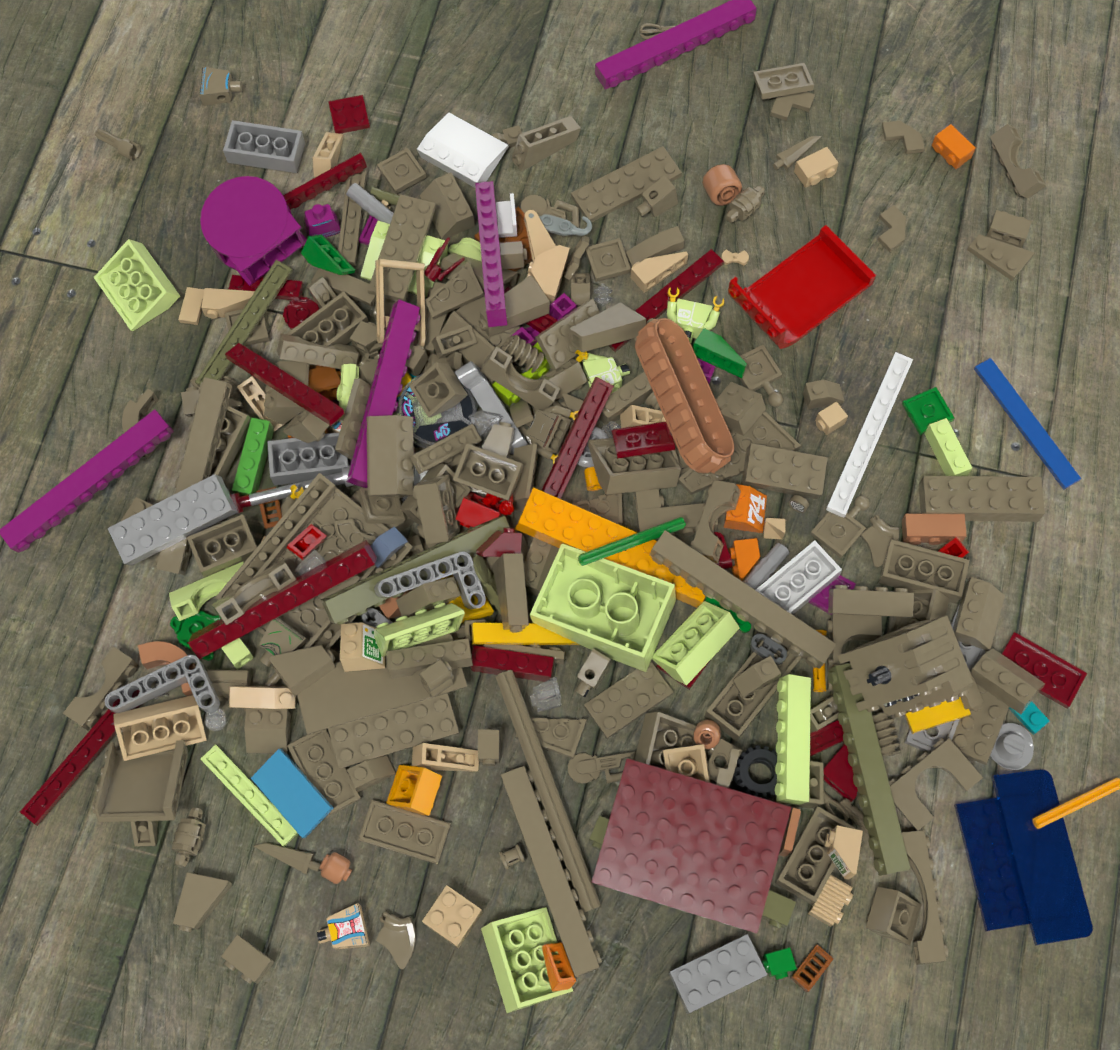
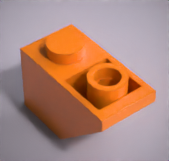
(745, 557)

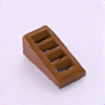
(263, 511)
(796, 975)

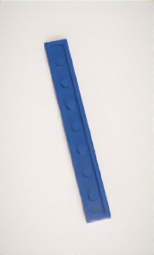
(1027, 424)

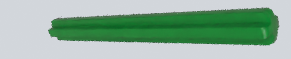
(630, 541)

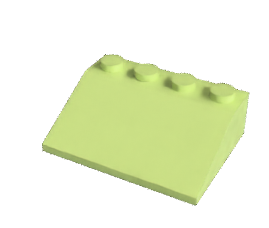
(376, 242)
(136, 285)
(419, 628)
(519, 960)

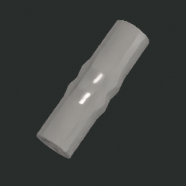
(369, 203)
(766, 566)

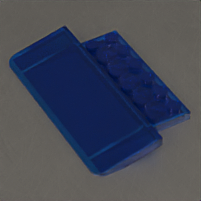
(1021, 870)

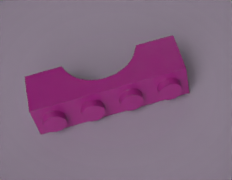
(558, 309)

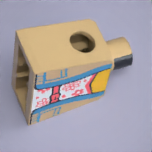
(345, 929)

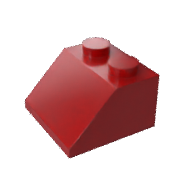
(475, 512)

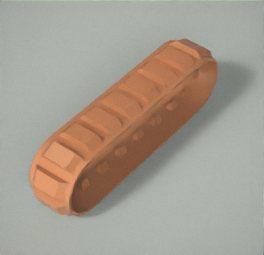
(684, 396)

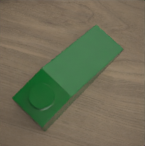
(324, 256)
(716, 351)

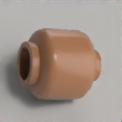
(707, 733)
(335, 868)

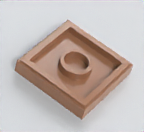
(790, 832)

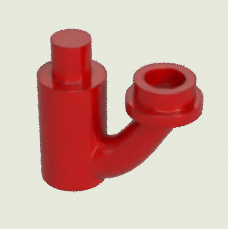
(506, 507)

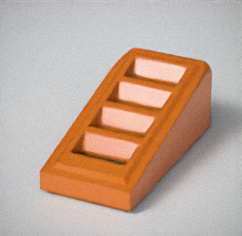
(558, 980)

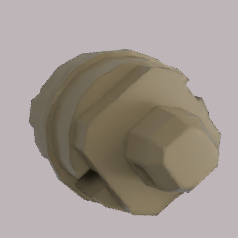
(745, 204)
(188, 837)

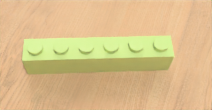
(793, 739)

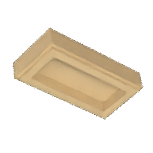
(191, 306)

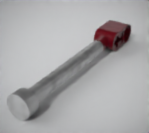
(284, 491)

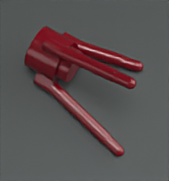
(433, 271)

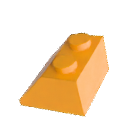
(414, 789)

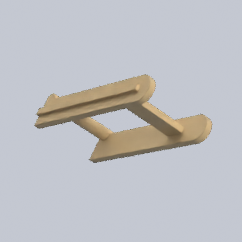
(381, 320)

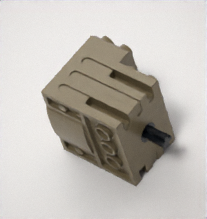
(909, 669)

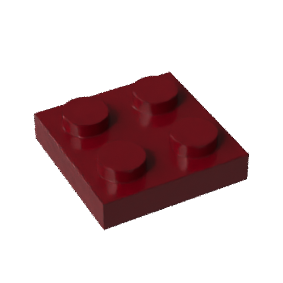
(349, 114)

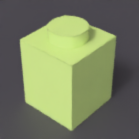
(237, 653)

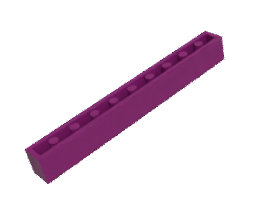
(674, 42)
(490, 255)
(386, 380)
(86, 481)

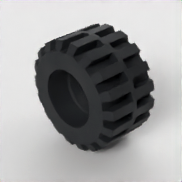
(742, 778)

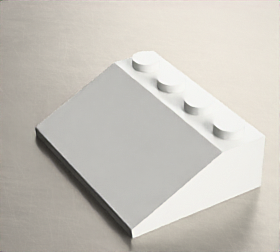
(462, 150)

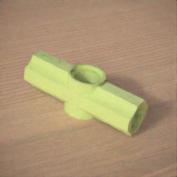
(348, 374)

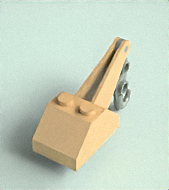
(547, 258)

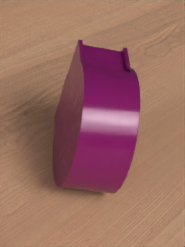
(250, 226)

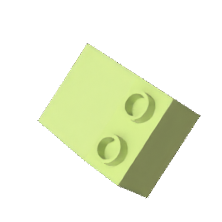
(605, 607)

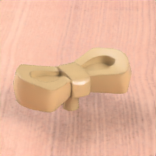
(741, 258)

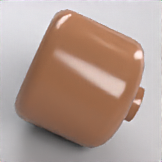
(721, 184)

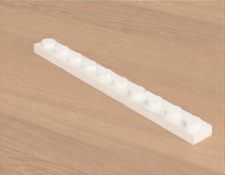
(869, 435)

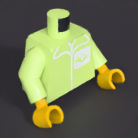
(692, 315)
(602, 367)

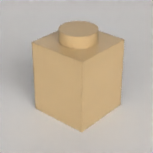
(831, 418)

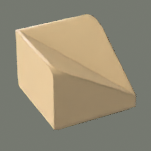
(774, 528)

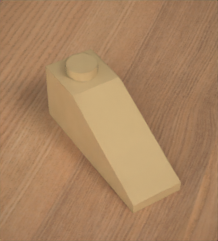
(327, 153)
(655, 269)
(220, 301)
(254, 393)
(640, 416)
(261, 697)
(444, 758)

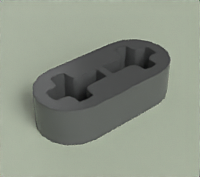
(771, 645)

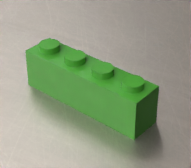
(253, 457)

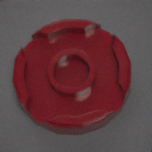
(299, 311)

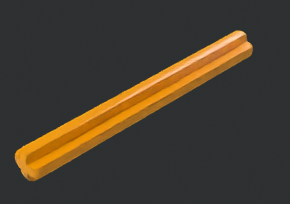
(1076, 803)

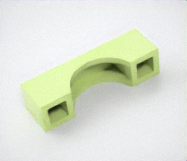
(190, 598)

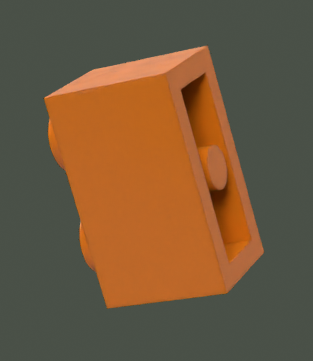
(953, 146)

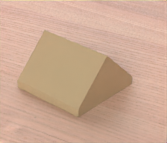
(688, 761)

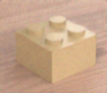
(452, 916)

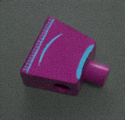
(321, 221)

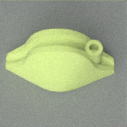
(467, 247)

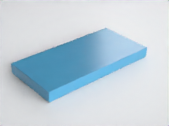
(292, 793)

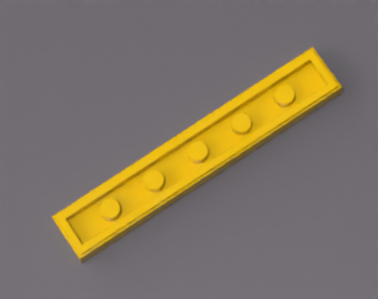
(531, 635)

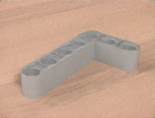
(487, 398)
(434, 574)
(165, 685)

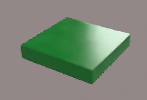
(927, 409)

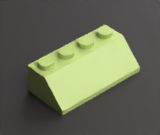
(696, 642)

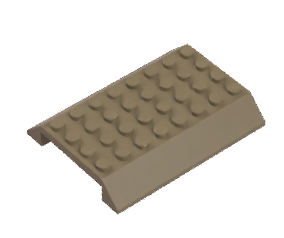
(319, 506)

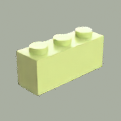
(947, 449)

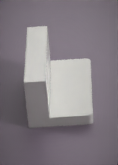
(506, 218)

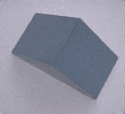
(387, 545)

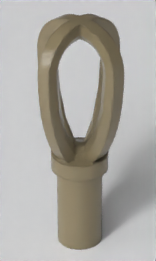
(660, 29)
(828, 800)

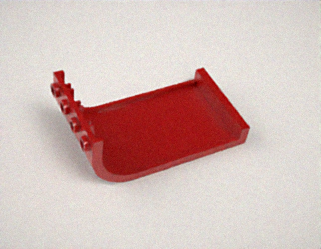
(804, 289)

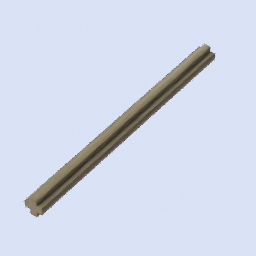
(548, 791)

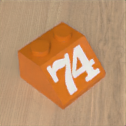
(749, 511)

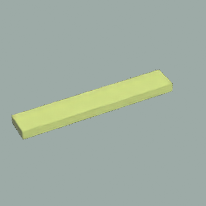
(249, 795)

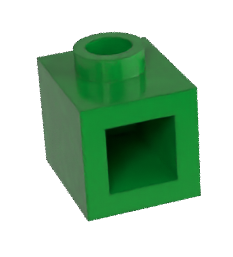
(779, 963)

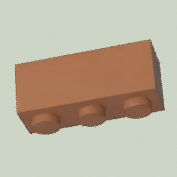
(933, 528)

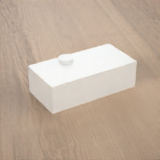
(801, 579)

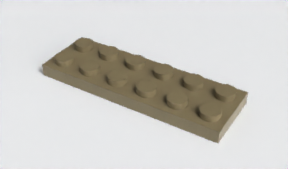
(624, 184)
(403, 243)

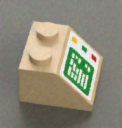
(359, 648)
(844, 849)

